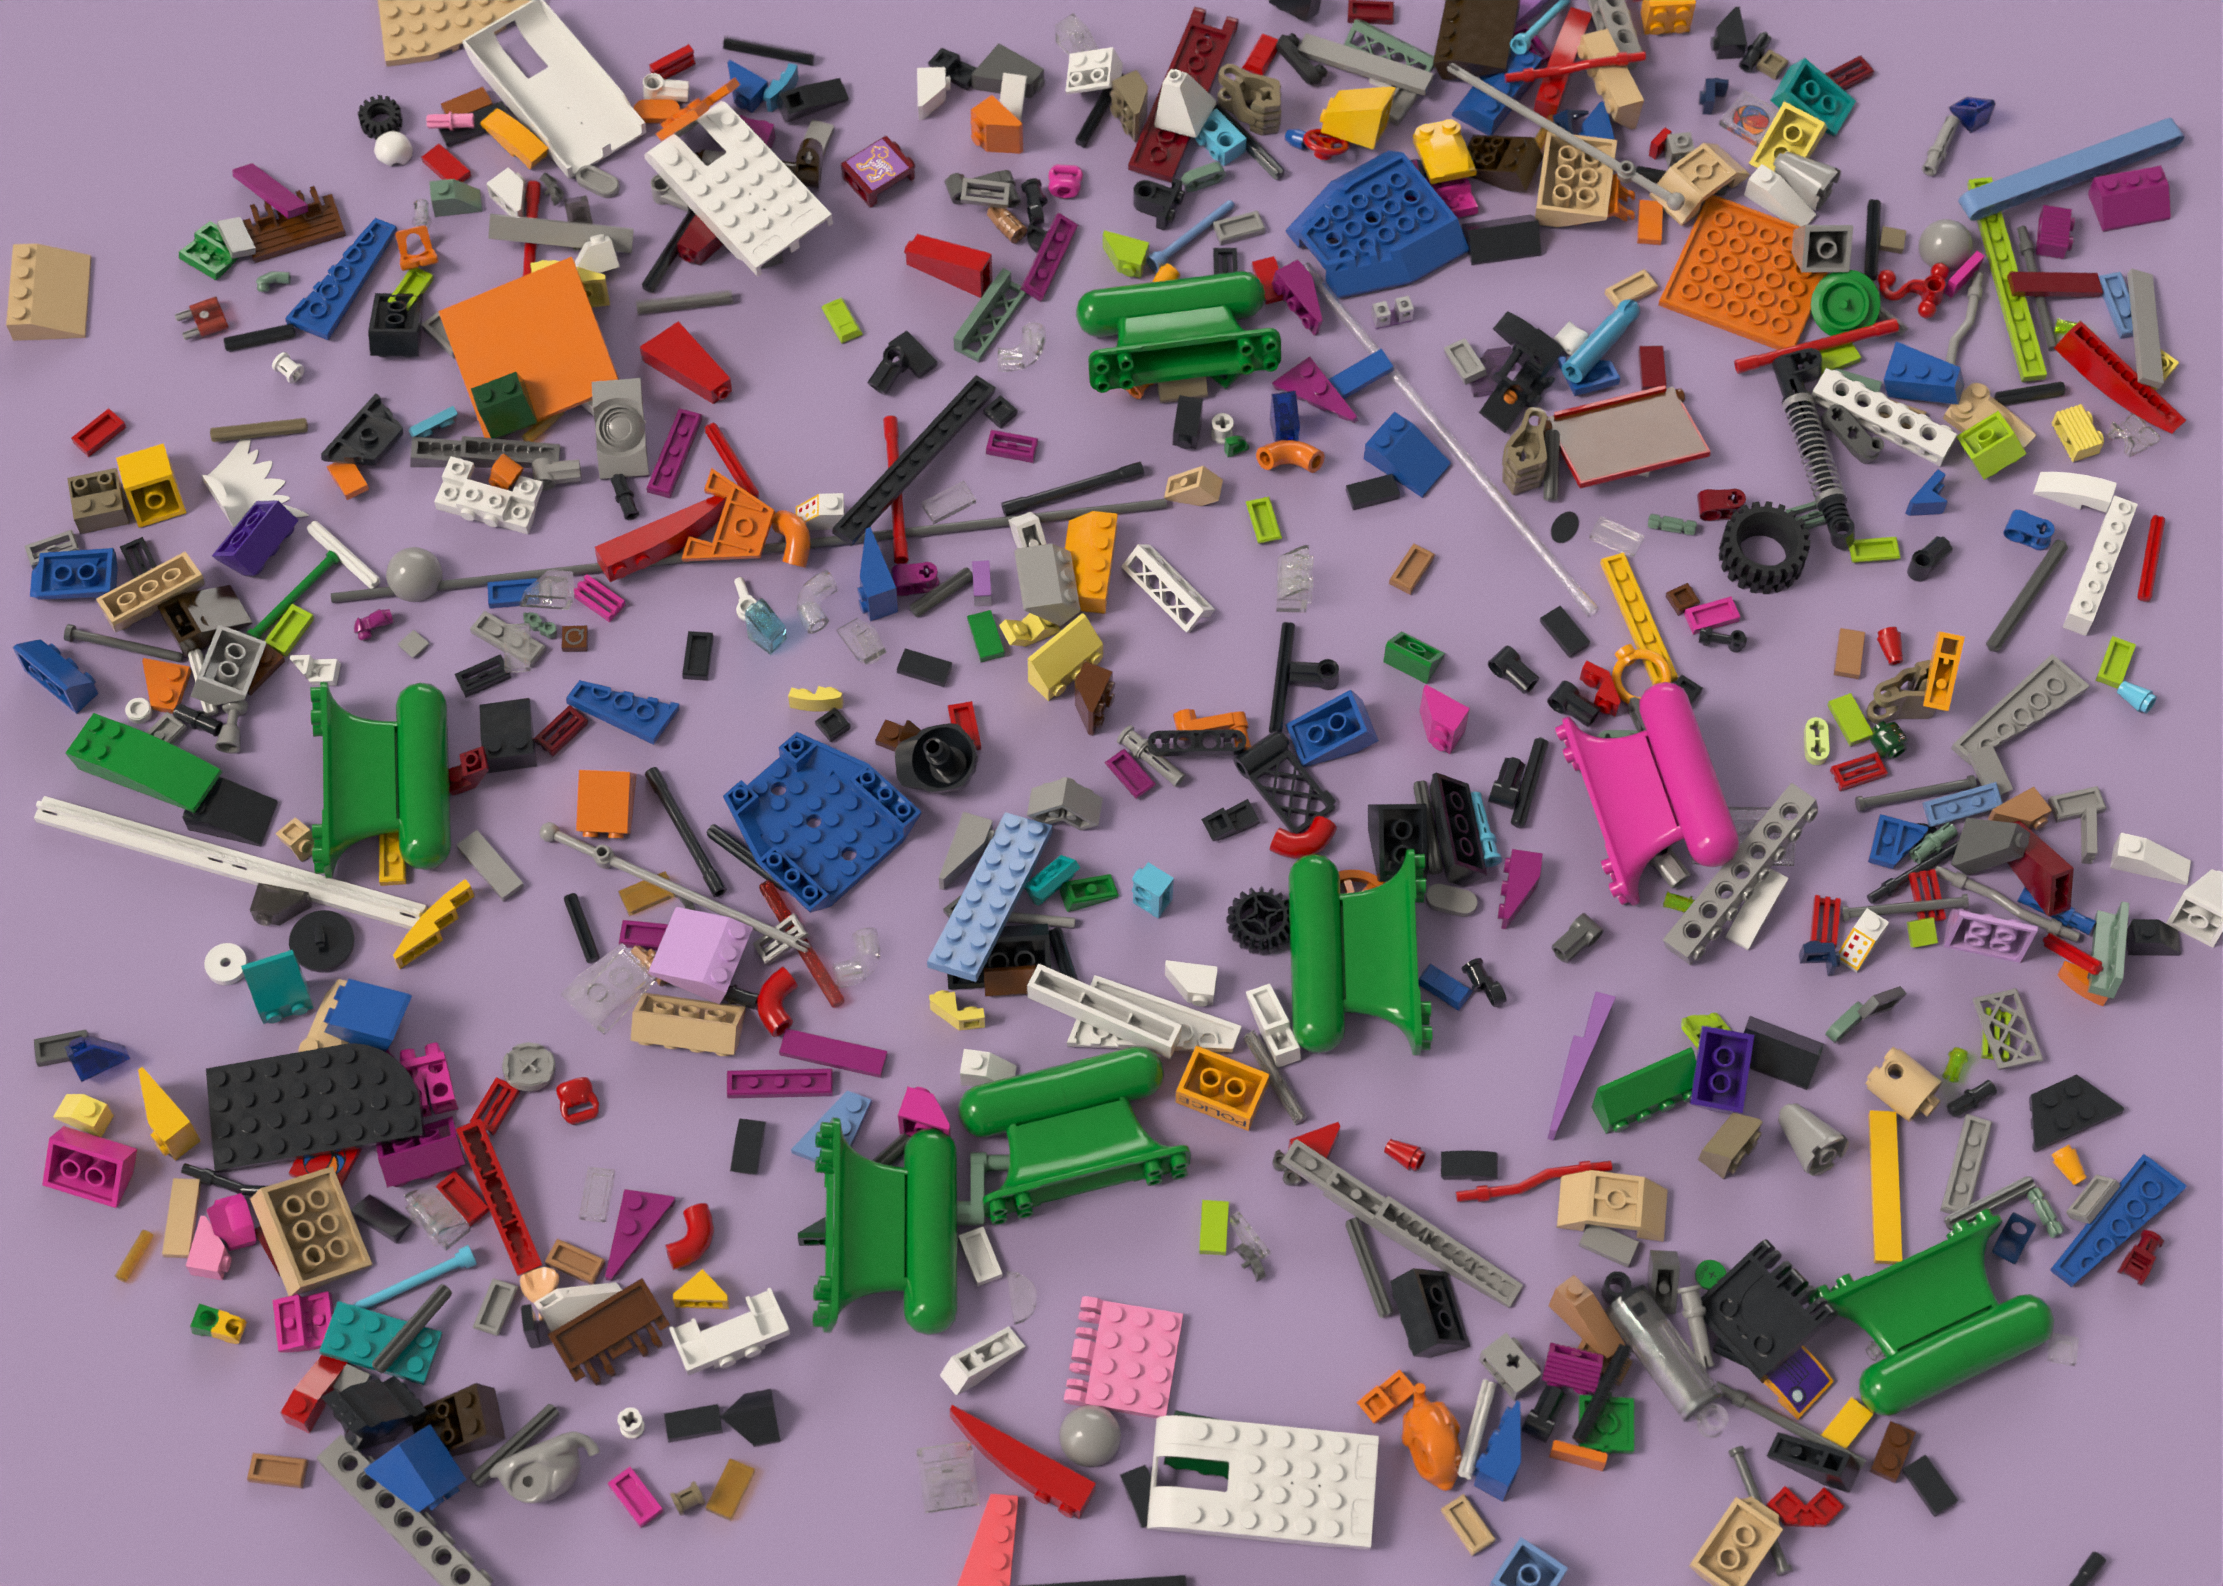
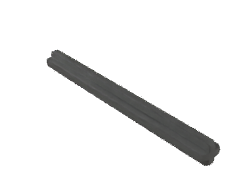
(2026, 596)

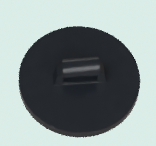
(322, 940)

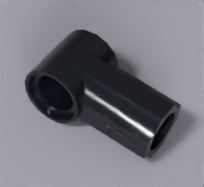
(888, 371)
(1928, 558)
(1509, 665)
(1312, 673)
(1568, 699)
(1506, 786)
(1542, 1418)

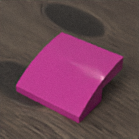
(1457, 196)
(302, 1321)

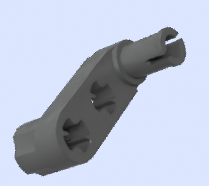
(954, 186)
(1863, 447)

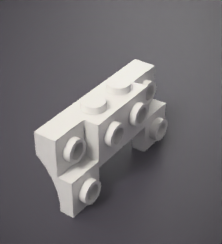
(485, 502)
(731, 1339)

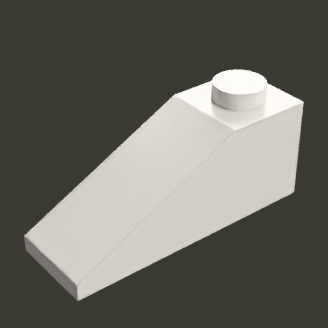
(1778, 197)
(2149, 859)
(981, 1360)

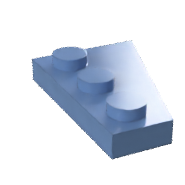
(850, 1110)

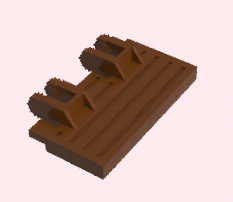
(283, 235)
(607, 1329)

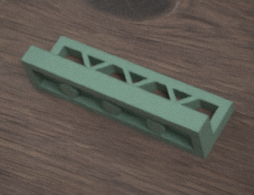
(1388, 41)
(981, 312)
(2110, 949)

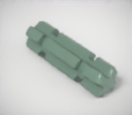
(1672, 524)
(2045, 1212)

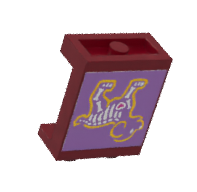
(877, 169)

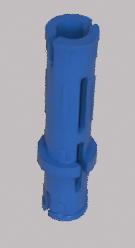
(2067, 917)

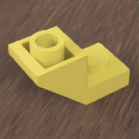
(1028, 630)
(945, 1006)

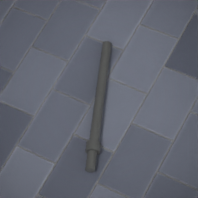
(2027, 249)
(1741, 1400)

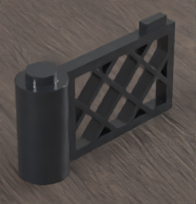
(1265, 756)

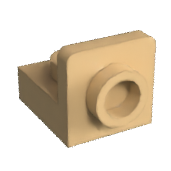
(297, 838)

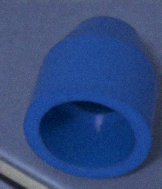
(1295, 138)

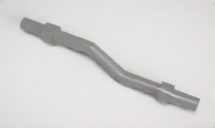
(1974, 295)
(2052, 926)

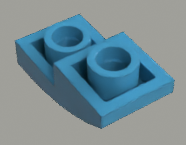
(787, 81)

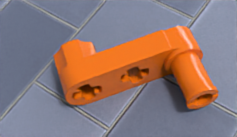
(1187, 720)

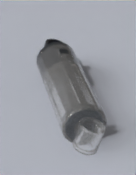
(1664, 1354)

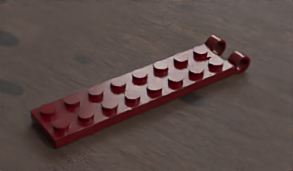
(1159, 150)

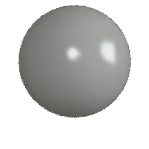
(1946, 243)
(414, 574)
(1090, 1436)

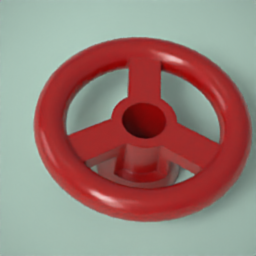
(1324, 146)

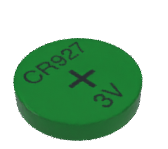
(1709, 1273)

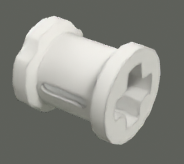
(288, 367)
(1222, 427)
(636, 1429)

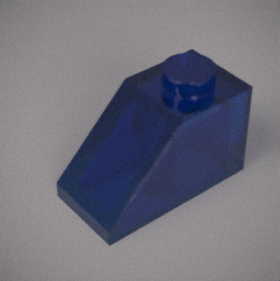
(1284, 416)
(94, 1055)

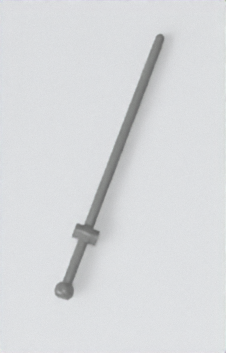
(1625, 170)
(606, 859)

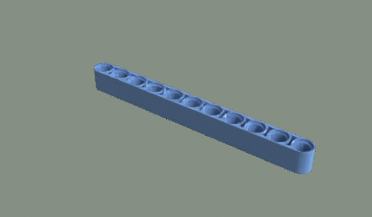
(2071, 169)

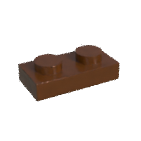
(268, 664)
(1892, 1452)

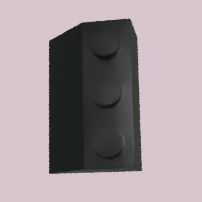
(1429, 1313)

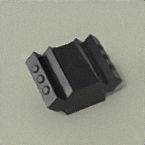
(375, 1411)

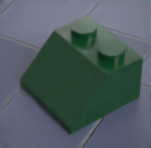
(504, 405)

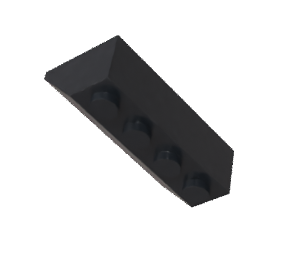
(1457, 830)
(1015, 947)

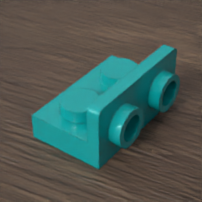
(1051, 879)

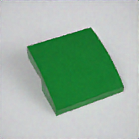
(208, 252)

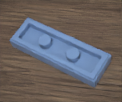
(2118, 303)
(1962, 804)

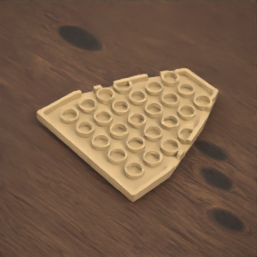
(425, 28)

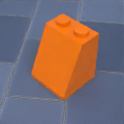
(605, 802)

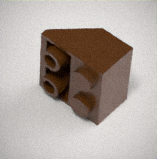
(1093, 694)

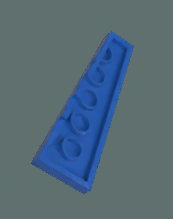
(333, 296)
(2138, 1199)

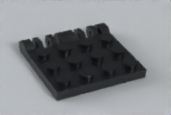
(1759, 1313)

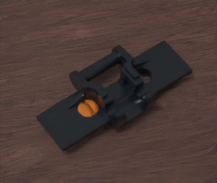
(1529, 383)

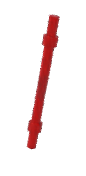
(1619, 59)
(1483, 1193)

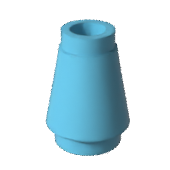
(2138, 697)

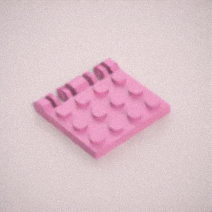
(1129, 1360)

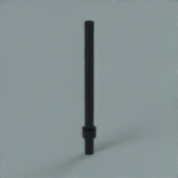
(1892, 885)

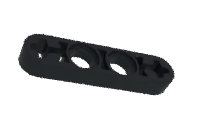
(1196, 738)

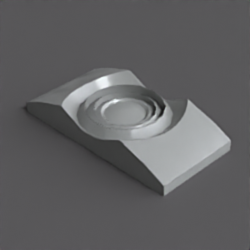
(620, 428)

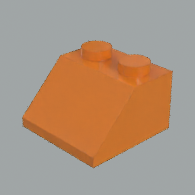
(996, 127)

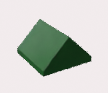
(1412, 657)

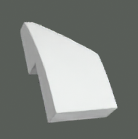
(317, 670)

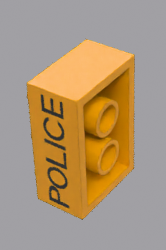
(1222, 1088)

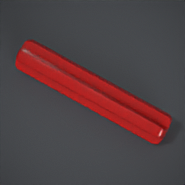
(2073, 954)

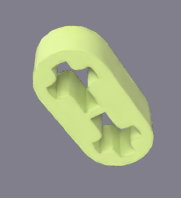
(1822, 741)

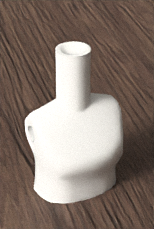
(1571, 338)

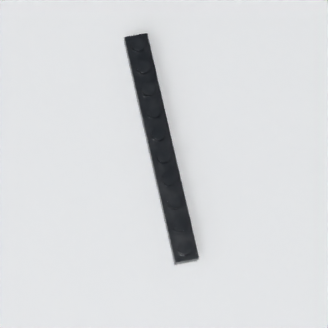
(913, 460)

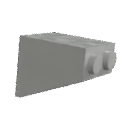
(1823, 247)

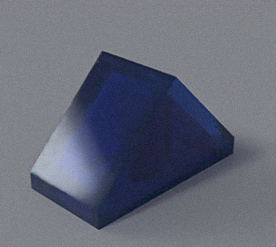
(1973, 112)

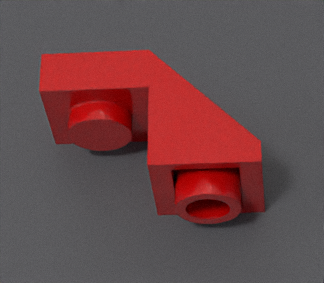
(1600, 678)

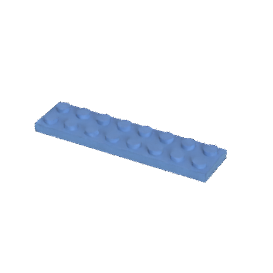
(990, 897)

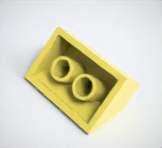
(1063, 656)

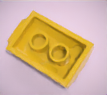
(1443, 151)

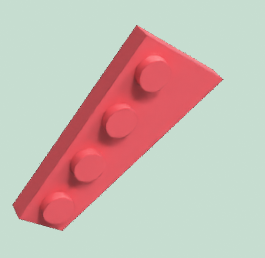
(993, 1546)

